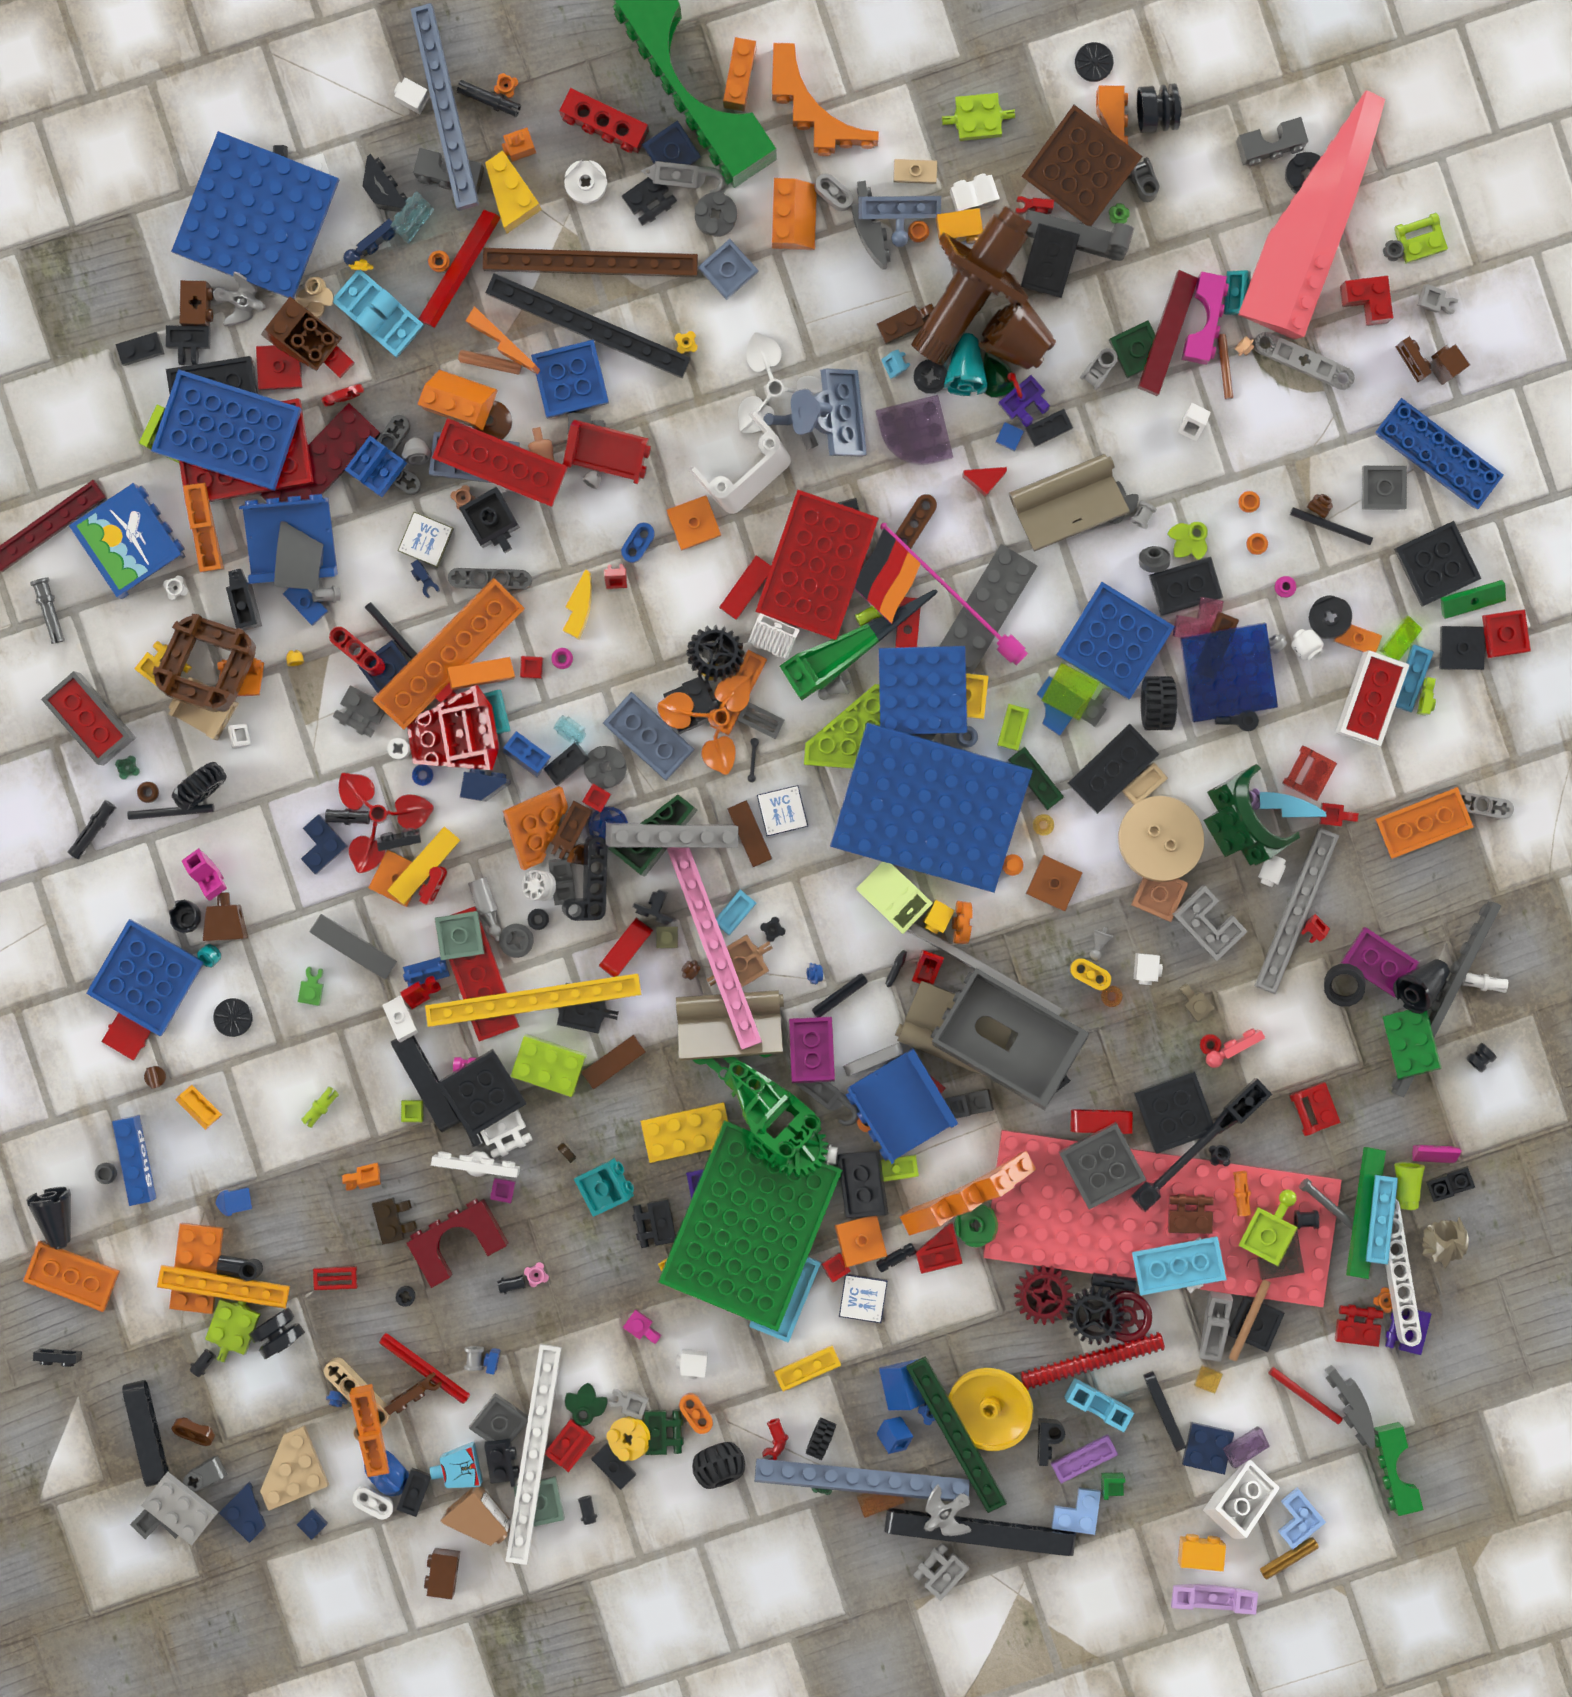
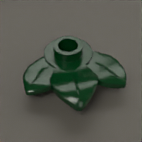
(585, 1401)

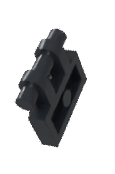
(644, 194)
(661, 1223)

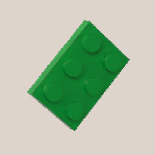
(1411, 1043)

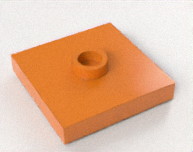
(693, 522)
(387, 873)
(860, 1240)

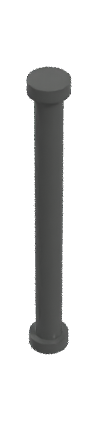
(1306, 1185)

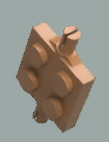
(746, 960)

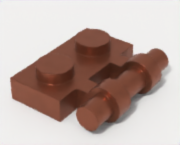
(1190, 1221)

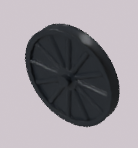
(1094, 61)
(232, 1017)

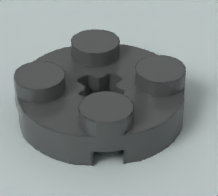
(712, 226)
(616, 762)

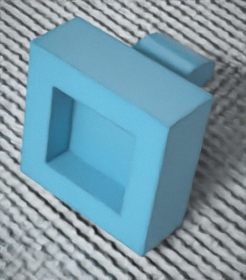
(894, 363)

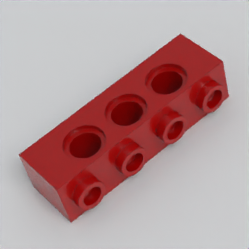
(577, 101)

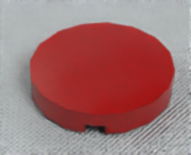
(342, 395)

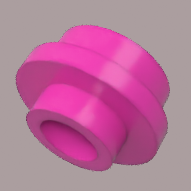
(1280, 591)
(555, 658)

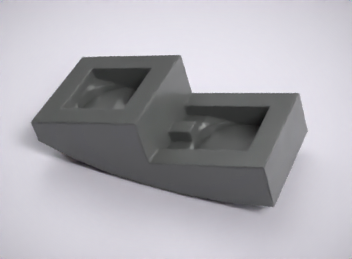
(564, 880)
(970, 1103)

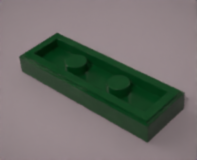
(1039, 781)

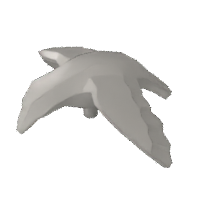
(243, 299)
(944, 1514)

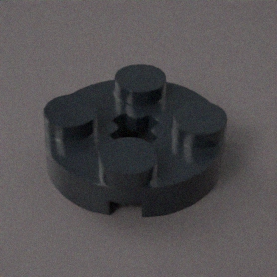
(1299, 163)
(1336, 606)

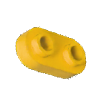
(1090, 973)

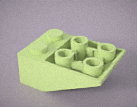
(894, 896)

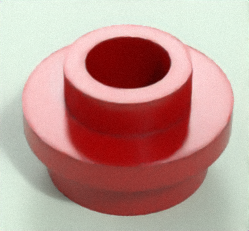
(1210, 1037)

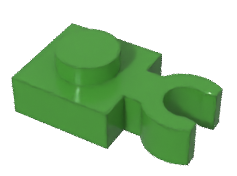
(311, 990)

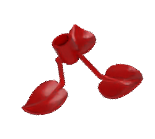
(359, 789)

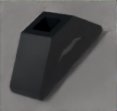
(382, 188)

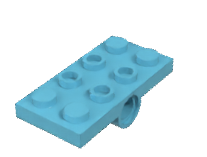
(378, 313)

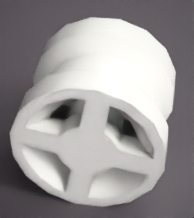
(404, 749)

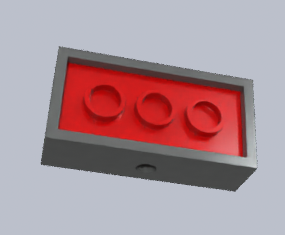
(88, 718)

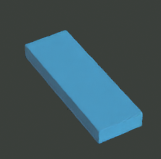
(1418, 661)

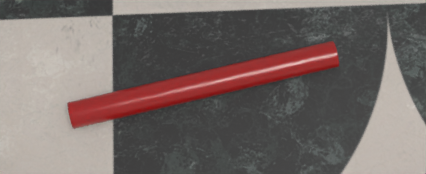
(1305, 1395)

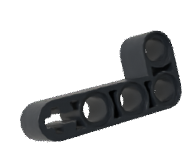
(589, 878)

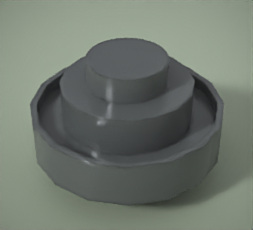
(1154, 559)

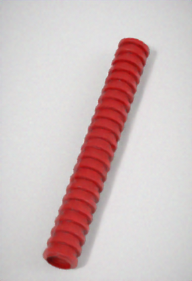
(1092, 1361)

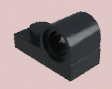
(1044, 1439)

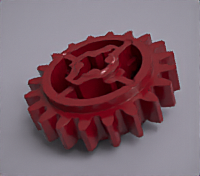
(1053, 1298)

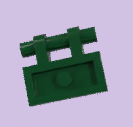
(657, 1425)

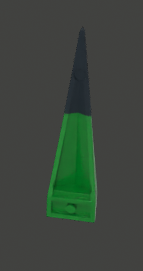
(823, 663)

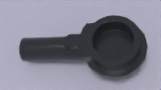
(1245, 721)

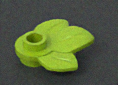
(1188, 543)

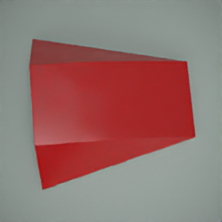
(456, 733)

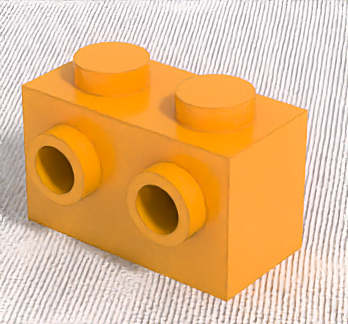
(960, 225)
(1201, 1552)

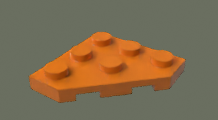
(535, 825)

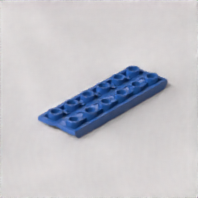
(1439, 454)

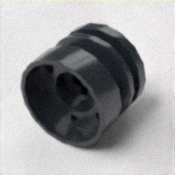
(1158, 108)

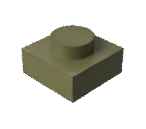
(667, 937)

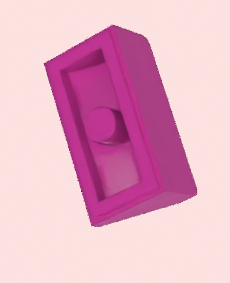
(1432, 1153)

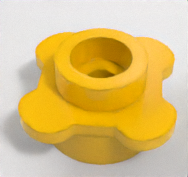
(690, 347)

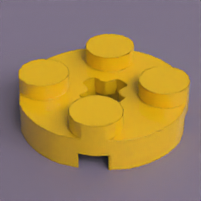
(618, 1443)

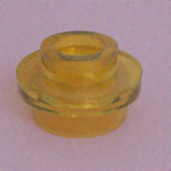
(1050, 824)

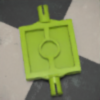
(978, 117)
(231, 1327)

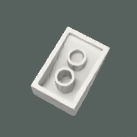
(1241, 1500)

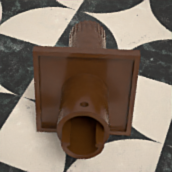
(978, 275)

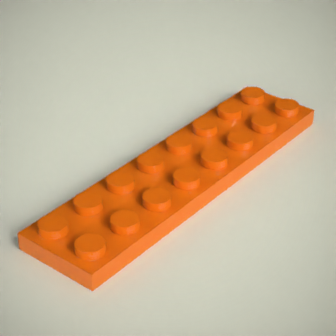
(453, 646)

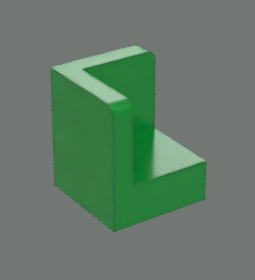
(1112, 1484)

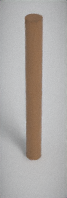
(1249, 1320)

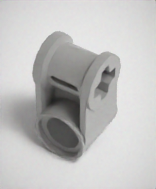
(1097, 370)

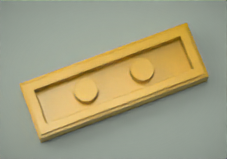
(807, 1368)

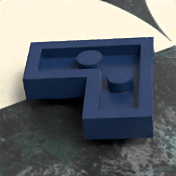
(327, 845)

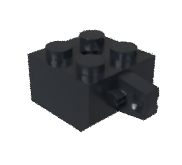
(488, 532)

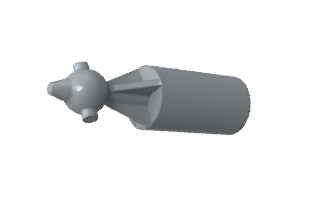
(485, 905)

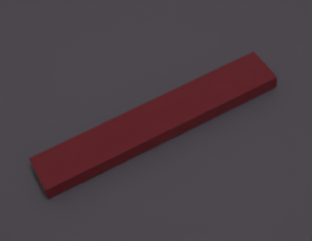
(1167, 333)
(50, 524)

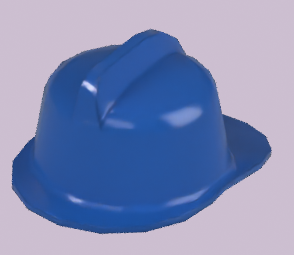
(393, 1482)

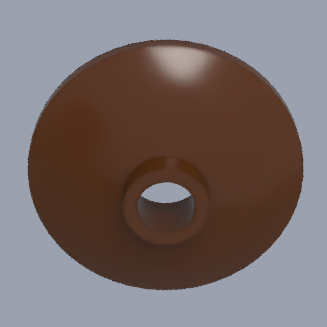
(502, 421)

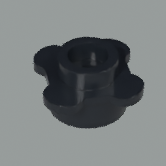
(771, 935)
(1223, 1151)

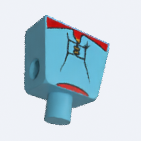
(459, 1467)

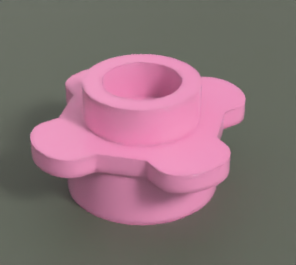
(542, 1276)

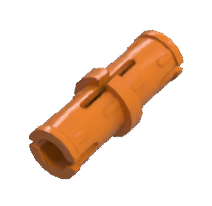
(1242, 1193)

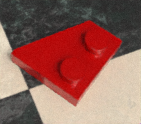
(939, 1251)

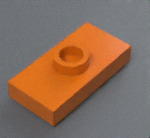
(1360, 639)

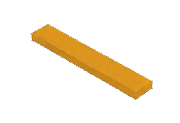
(223, 1286)

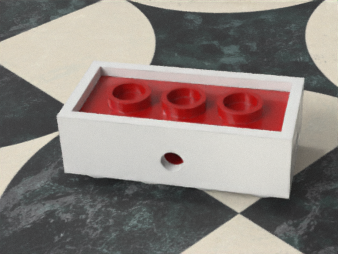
(1372, 698)

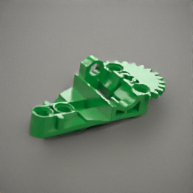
(763, 1107)

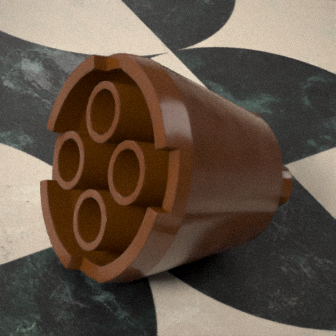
(1017, 336)

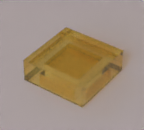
(1208, 1379)

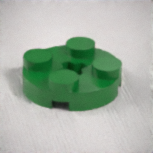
(987, 1231)

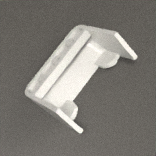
(735, 497)

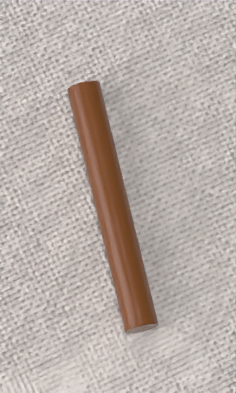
(1225, 367)

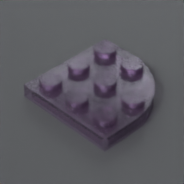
(915, 431)

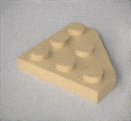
(293, 1470)

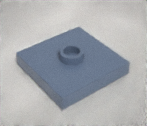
(728, 269)

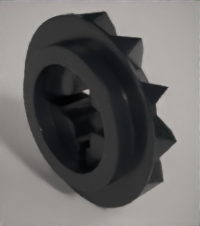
(921, 382)

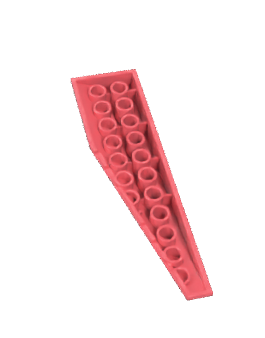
(1309, 231)

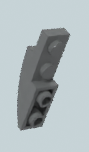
(870, 233)
(1357, 1411)

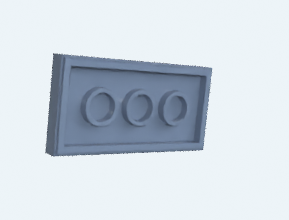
(648, 736)

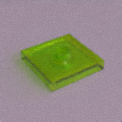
(1070, 691)

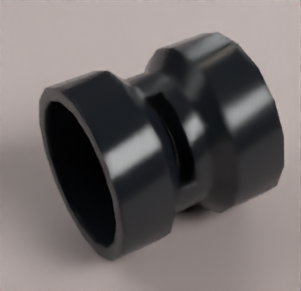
(1481, 1057)

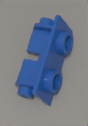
(425, 969)

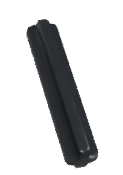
(840, 995)

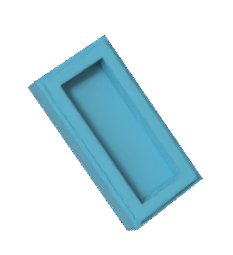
(735, 912)

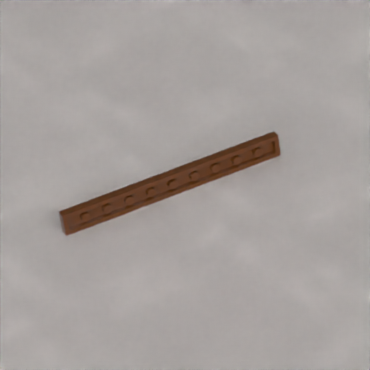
(590, 262)

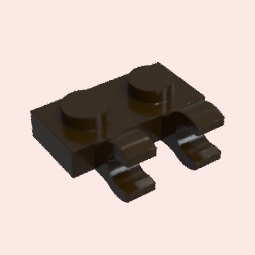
(388, 1220)

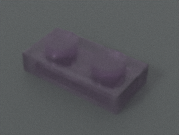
(1246, 1447)

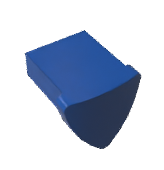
(233, 1201)

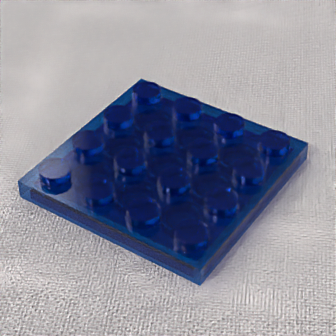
(1229, 672)

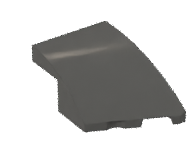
(297, 559)

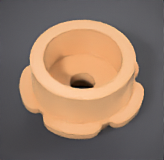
(1245, 346)

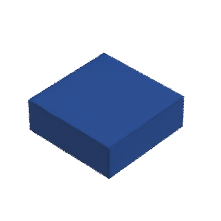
(1009, 436)

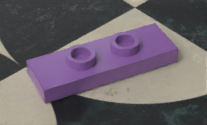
(1084, 1458)

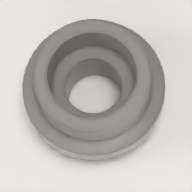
(1277, 643)

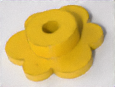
(361, 265)

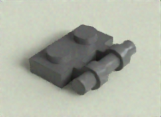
(362, 704)

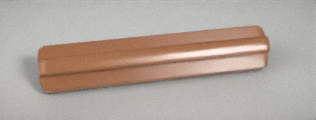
(489, 362)

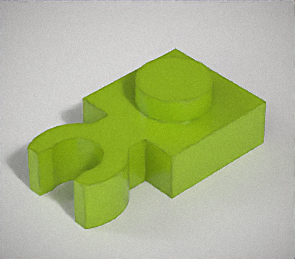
(1426, 700)

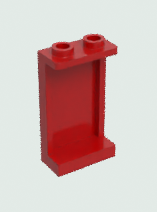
(606, 450)

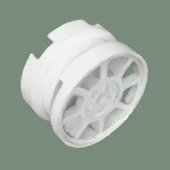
(540, 885)

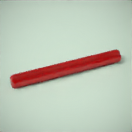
(424, 1368)

